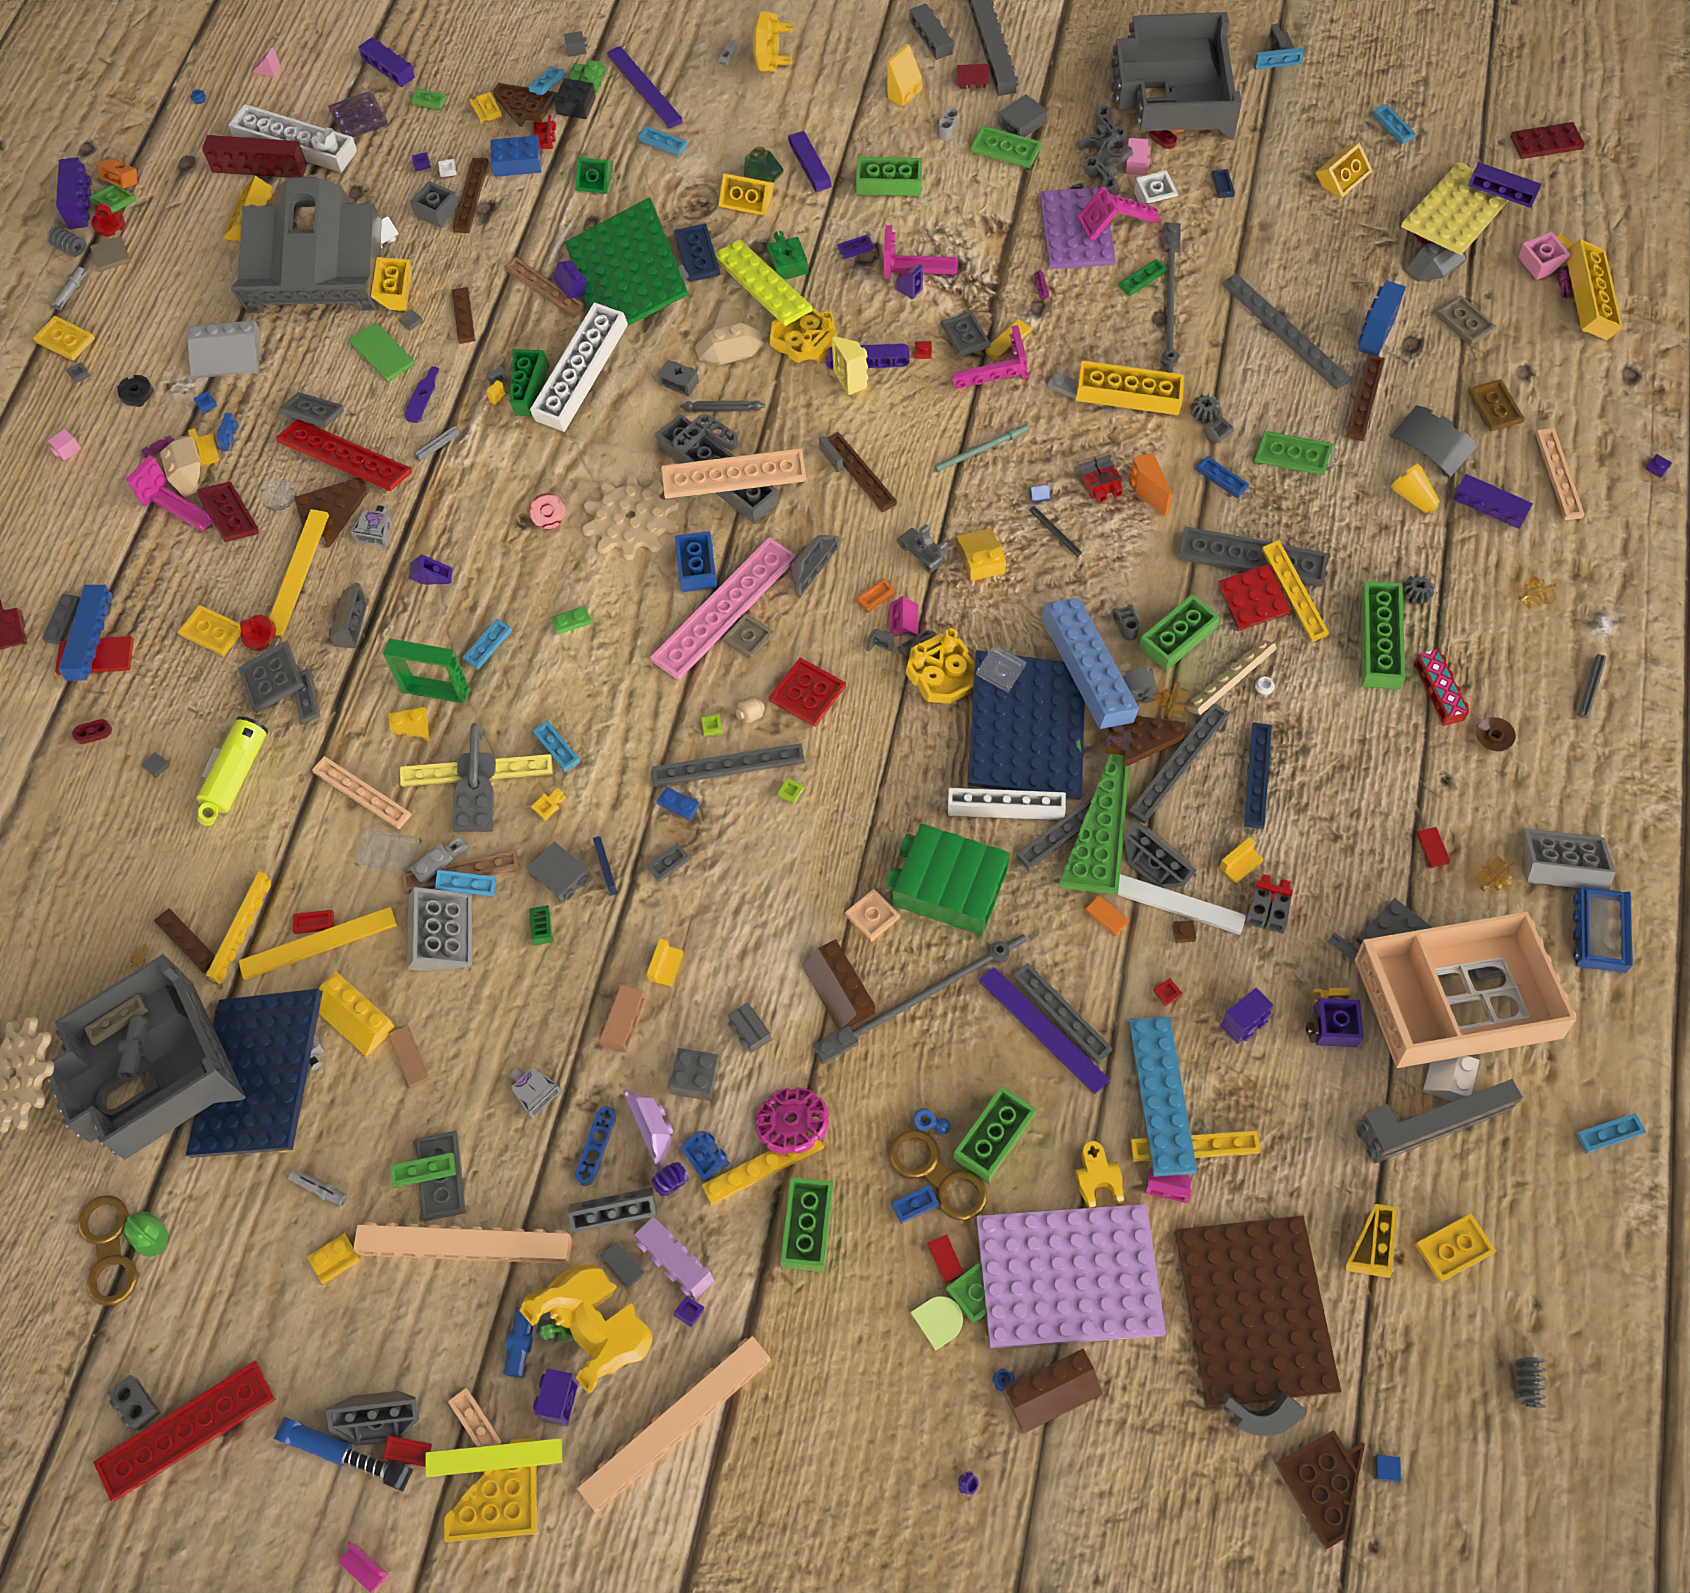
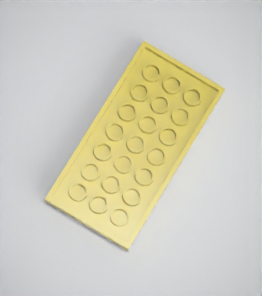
(1454, 211)

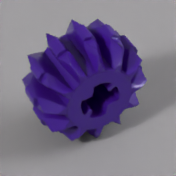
(669, 1179)

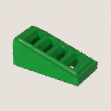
(545, 937)

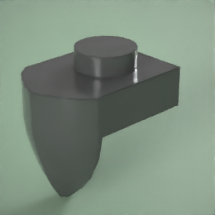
(1219, 430)
(881, 639)

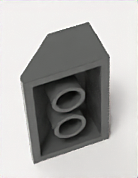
(349, 617)

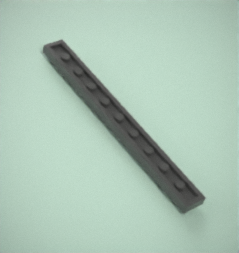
(1286, 331)

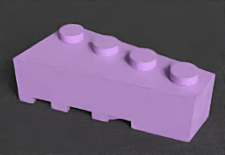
(673, 1258)

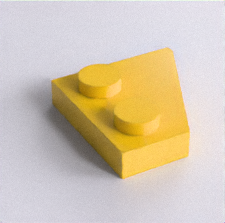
(410, 723)

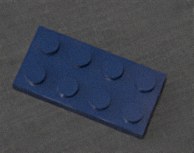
(697, 252)

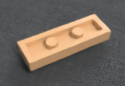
(474, 1419)

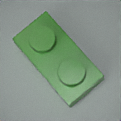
(429, 99)
(571, 620)

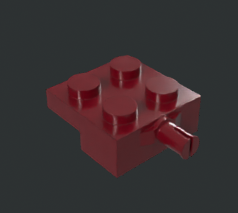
(11, 627)

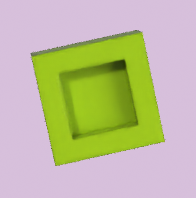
(712, 725)
(790, 790)

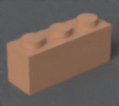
(622, 1018)

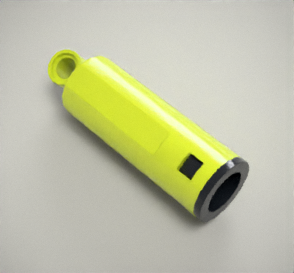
(230, 768)

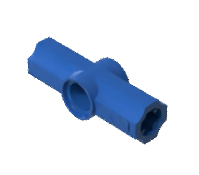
(518, 1345)

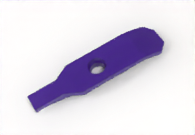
(418, 403)

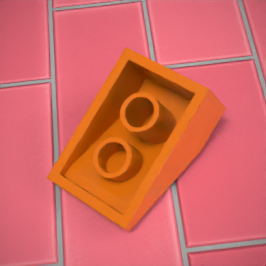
(1150, 482)

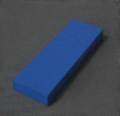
(1222, 477)

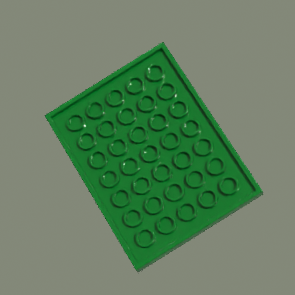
(628, 263)

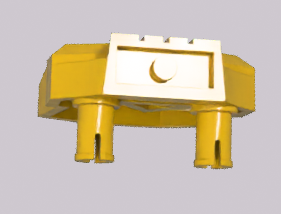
(767, 42)
(811, 339)
(937, 659)

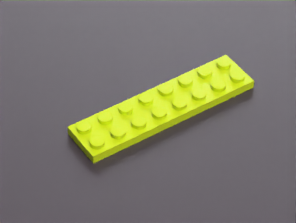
(763, 282)

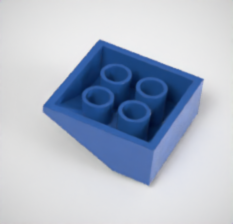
(1381, 318)

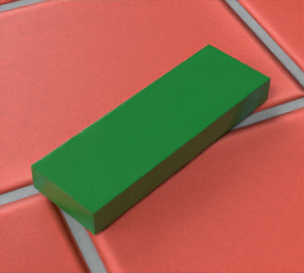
(1142, 277)

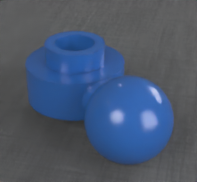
(941, 1125)

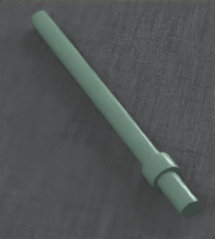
(1011, 434)

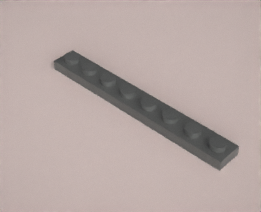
(1178, 763)
(728, 765)

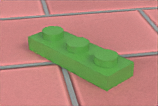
(423, 1170)

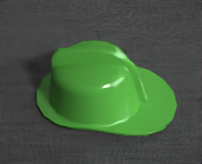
(146, 1234)

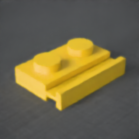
(485, 107)
(333, 1258)

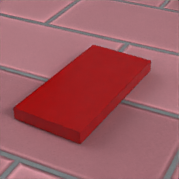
(111, 654)

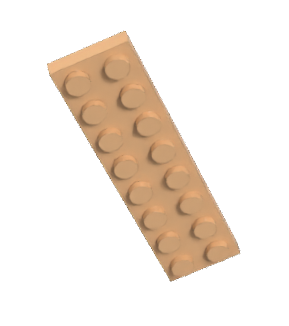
(733, 473)

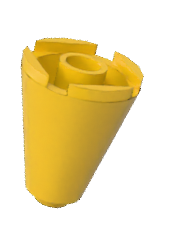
(1417, 489)

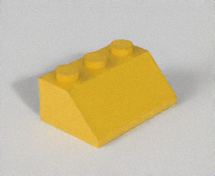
(1344, 170)
(745, 194)
(392, 283)

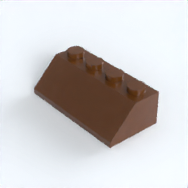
(838, 985)
(1053, 1391)

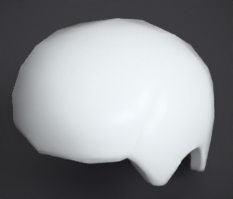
(324, 141)

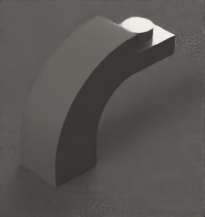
(1271, 1421)

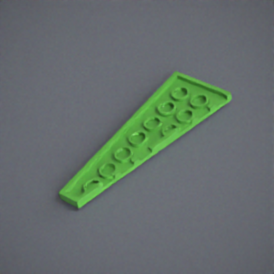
(1098, 849)

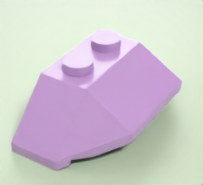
(651, 1124)

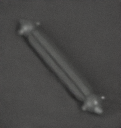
(722, 405)

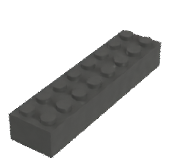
(750, 502)

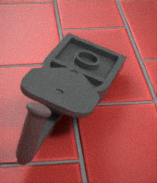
(474, 806)

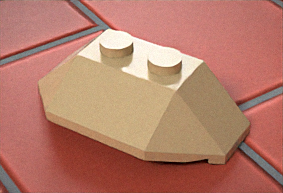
(729, 344)
(182, 465)

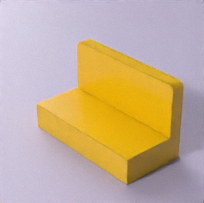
(205, 447)
(1241, 861)
(664, 964)

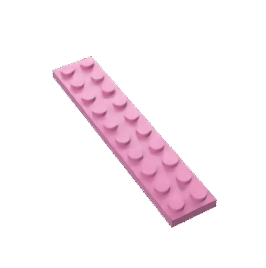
(723, 608)

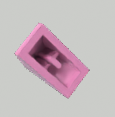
(268, 64)

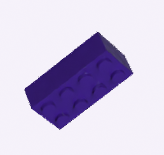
(73, 193)

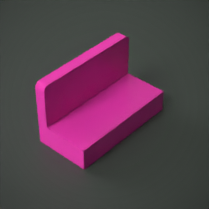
(903, 616)
(1170, 1187)
(363, 1567)

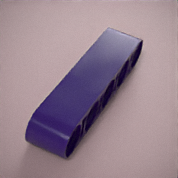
(809, 161)
(880, 355)

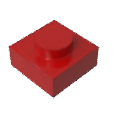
(923, 349)
(1167, 992)

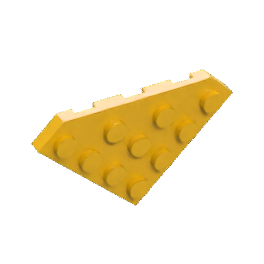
(496, 1506)

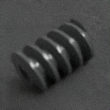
(66, 241)
(1529, 1382)

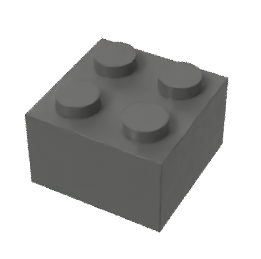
(434, 204)
(695, 1074)

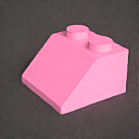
(1543, 255)

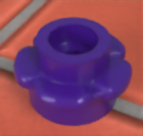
(968, 1483)

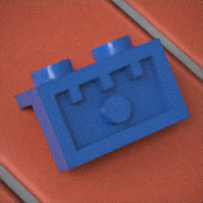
(704, 1154)

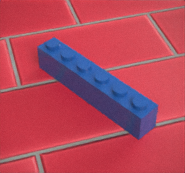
(85, 633)

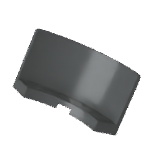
(1435, 438)

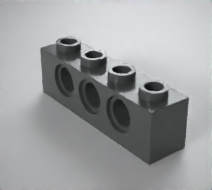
(612, 1210)

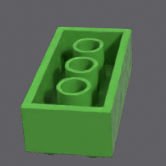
(889, 176)
(1179, 632)
(994, 1134)
(807, 1224)

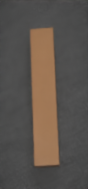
(544, 287)
(485, 865)

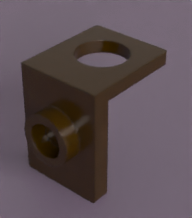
(1312, 1028)

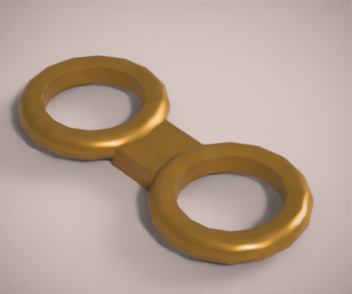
(938, 1175)
(107, 1250)

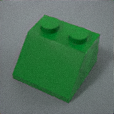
(593, 175)

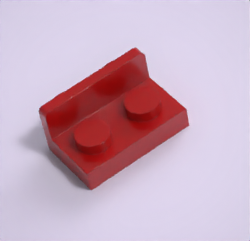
(545, 133)

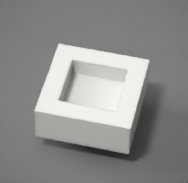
(447, 168)

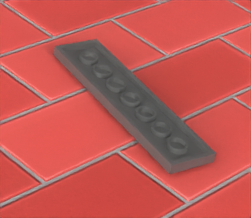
(1246, 554)

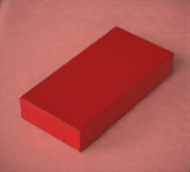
(1433, 847)
(313, 921)
(945, 1259)
(406, 1451)

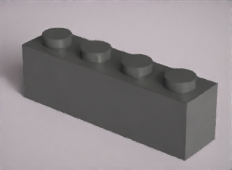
(931, 31)

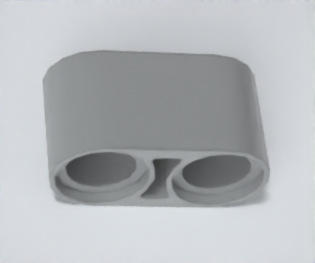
(948, 124)

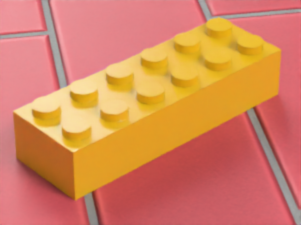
(1593, 290)
(1130, 387)

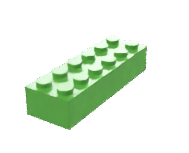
(1382, 635)

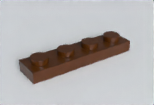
(463, 315)
(185, 939)

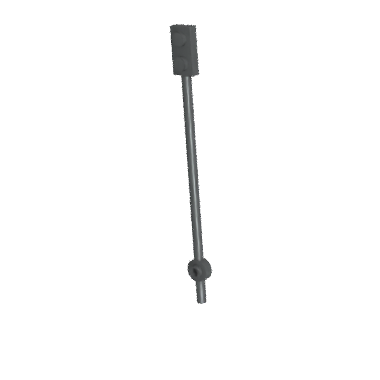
(1171, 244)
(846, 1039)

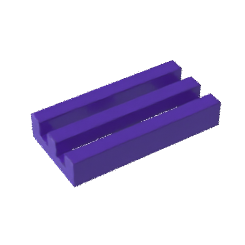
(856, 248)

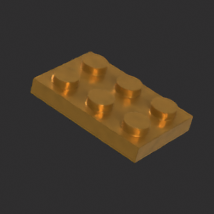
(1495, 405)

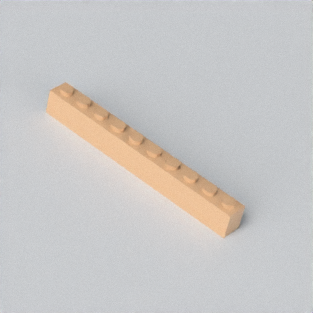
(463, 1243)
(674, 1424)

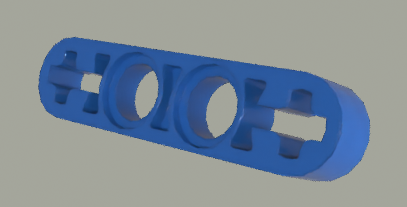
(593, 1145)

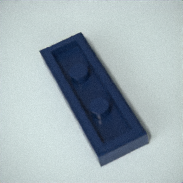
(605, 865)

